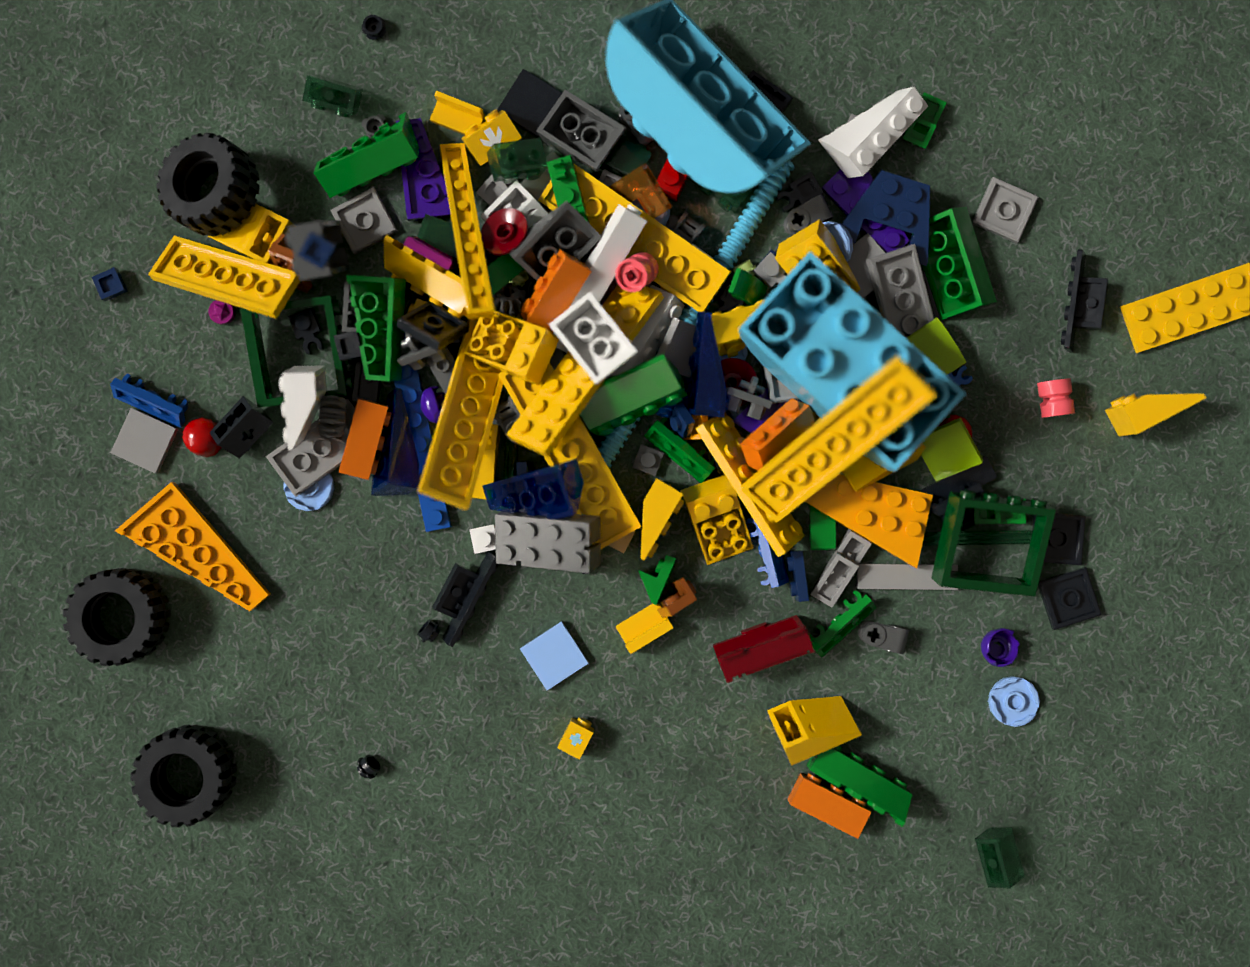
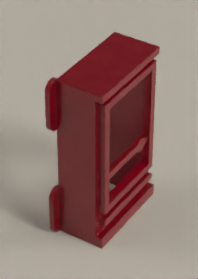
(762, 647)

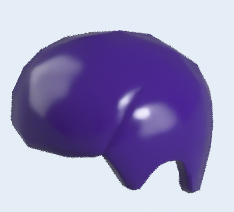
(432, 403)
(998, 655)

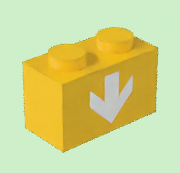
(496, 129)

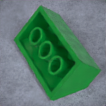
(956, 265)
(633, 395)

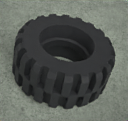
(185, 173)
(85, 622)
(157, 794)

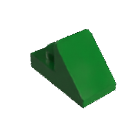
(656, 586)

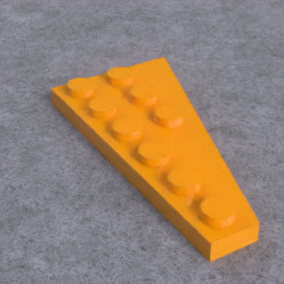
(880, 513)
(187, 540)

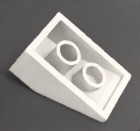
(593, 338)

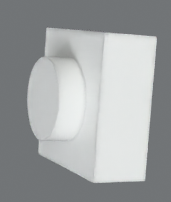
(483, 538)

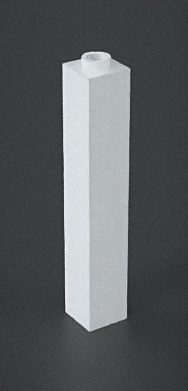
(609, 253)

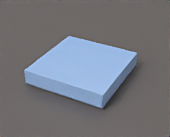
(554, 655)

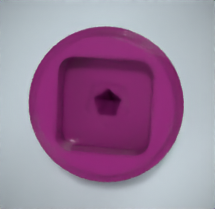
(221, 312)

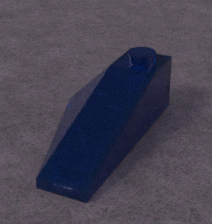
(706, 383)
(399, 461)
(541, 492)

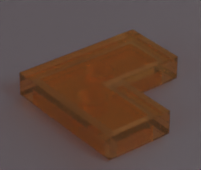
(643, 186)

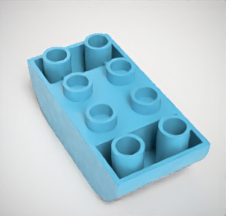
(830, 342)

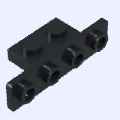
(1086, 302)
(969, 479)
(461, 594)

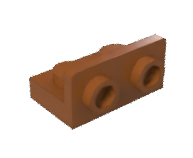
(283, 257)
(683, 597)

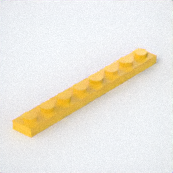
(466, 231)

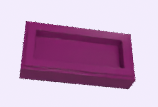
(430, 252)

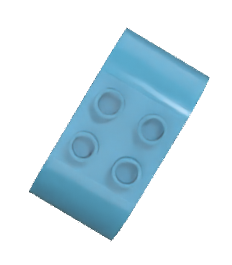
(696, 101)

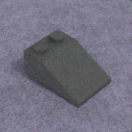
(580, 131)
(558, 230)

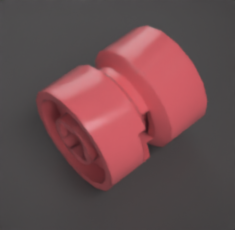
(637, 271)
(1056, 398)

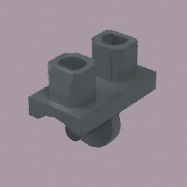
(414, 353)
(758, 404)

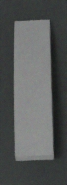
(840, 568)

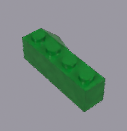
(368, 158)
(377, 309)
(863, 782)

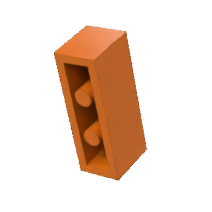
(555, 290)
(777, 433)
(364, 439)
(829, 804)

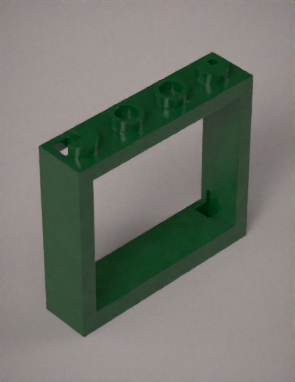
(258, 358)
(992, 583)

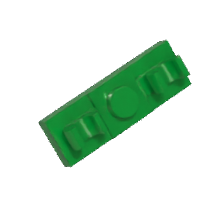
(566, 184)
(680, 451)
(842, 624)

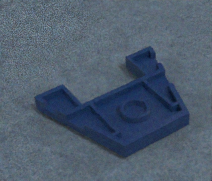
(895, 203)

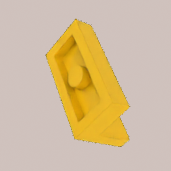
(455, 113)
(643, 628)

